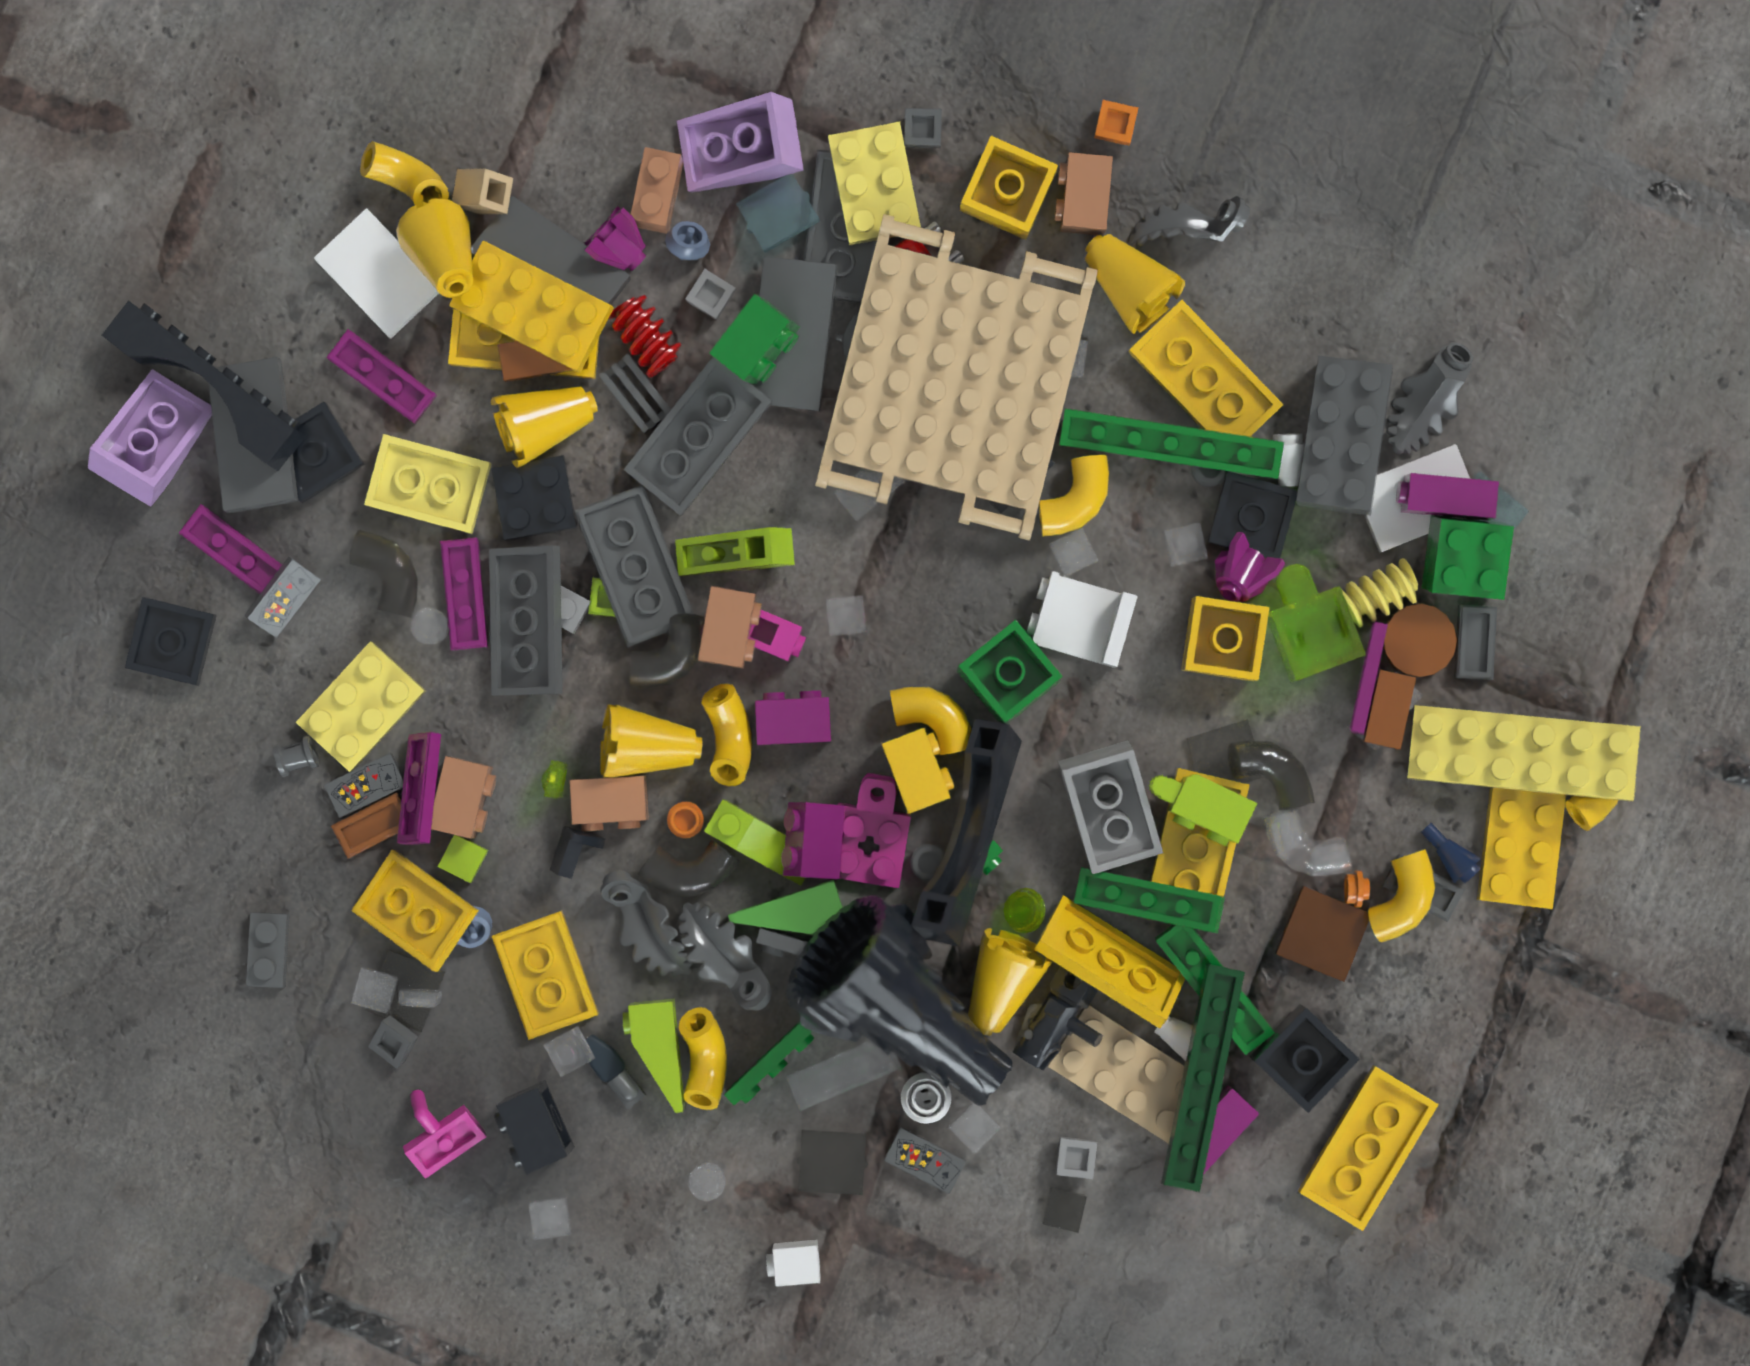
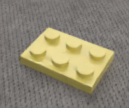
(872, 180)
(427, 484)
(360, 706)

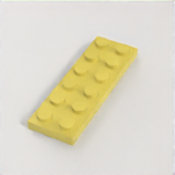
(1524, 753)

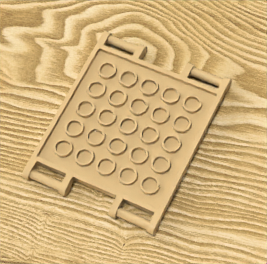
(956, 377)

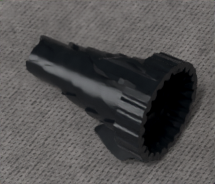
(870, 981)

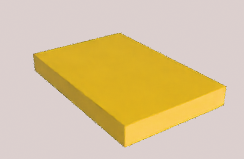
(414, 910)
(545, 975)

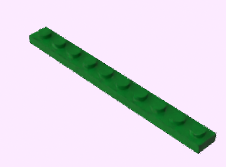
(800, 1037)

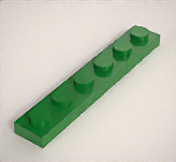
(1172, 443)

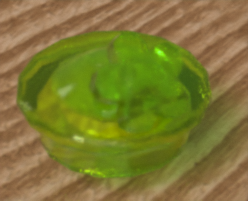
(1024, 910)

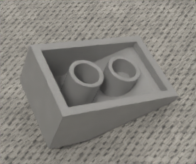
(1110, 806)

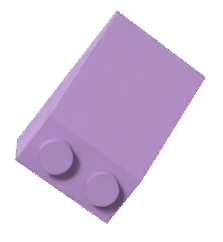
(740, 143)
(149, 438)

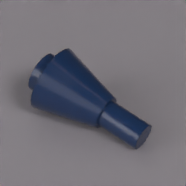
(1457, 860)

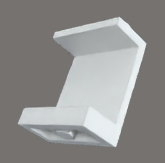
(1081, 619)

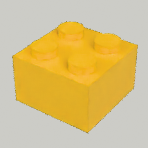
(1008, 187)
(1225, 638)
(917, 770)

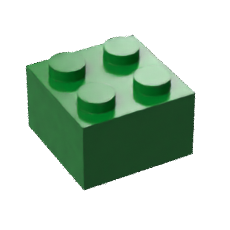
(756, 340)
(1467, 557)
(1009, 673)

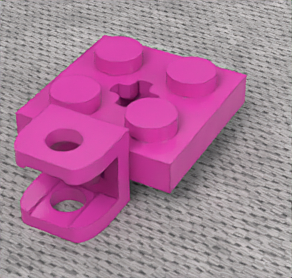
(874, 818)

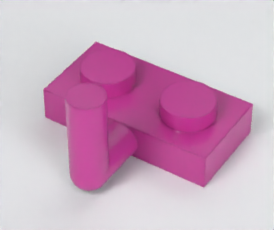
(442, 1139)

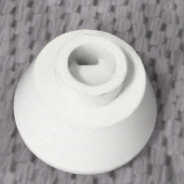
(913, 1099)

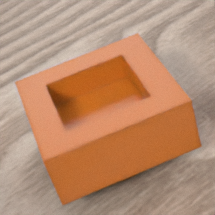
(1116, 122)

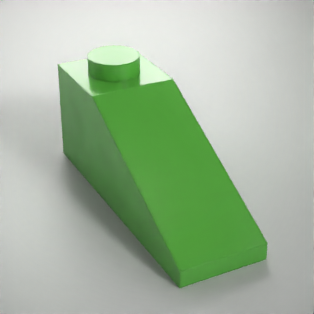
(795, 912)

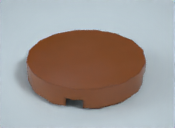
(1419, 640)

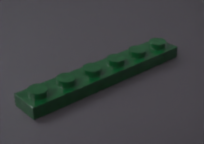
(1202, 1077)

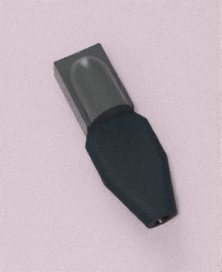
(612, 1069)

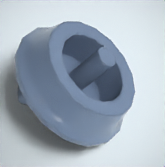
(687, 241)
(478, 930)

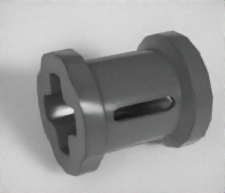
(295, 756)

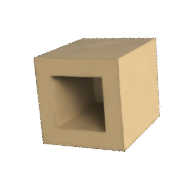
(482, 191)

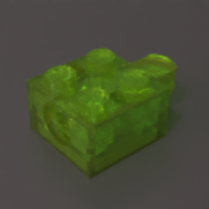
(1309, 626)

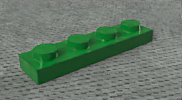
(1149, 900)
(1190, 956)

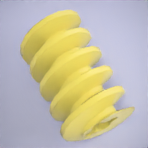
(1381, 591)

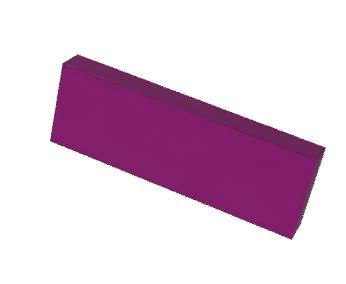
(381, 376)
(230, 548)
(464, 594)
(1368, 678)
(419, 788)

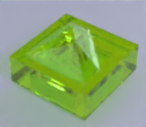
(554, 779)

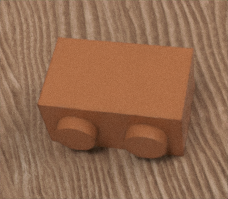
(657, 190)
(1085, 193)
(728, 627)
(462, 797)
(609, 800)

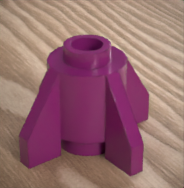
(617, 241)
(1244, 571)

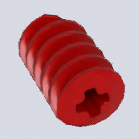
(645, 335)

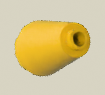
(439, 245)
(1132, 281)
(541, 419)
(644, 743)
(1003, 979)

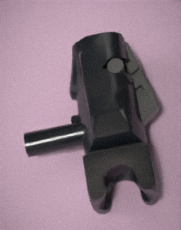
(1055, 1018)

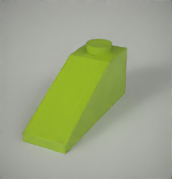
(735, 551)
(749, 836)
(657, 1042)

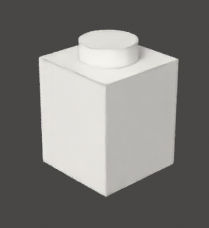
(794, 1263)

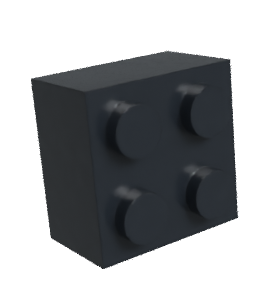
(1304, 1058)
(534, 1128)

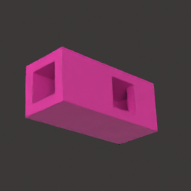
(777, 636)

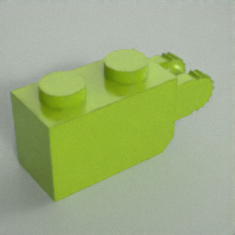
(1206, 805)

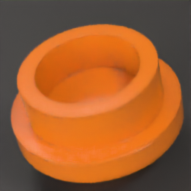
(685, 819)
(1356, 888)

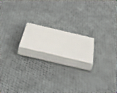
(376, 273)
(1387, 522)

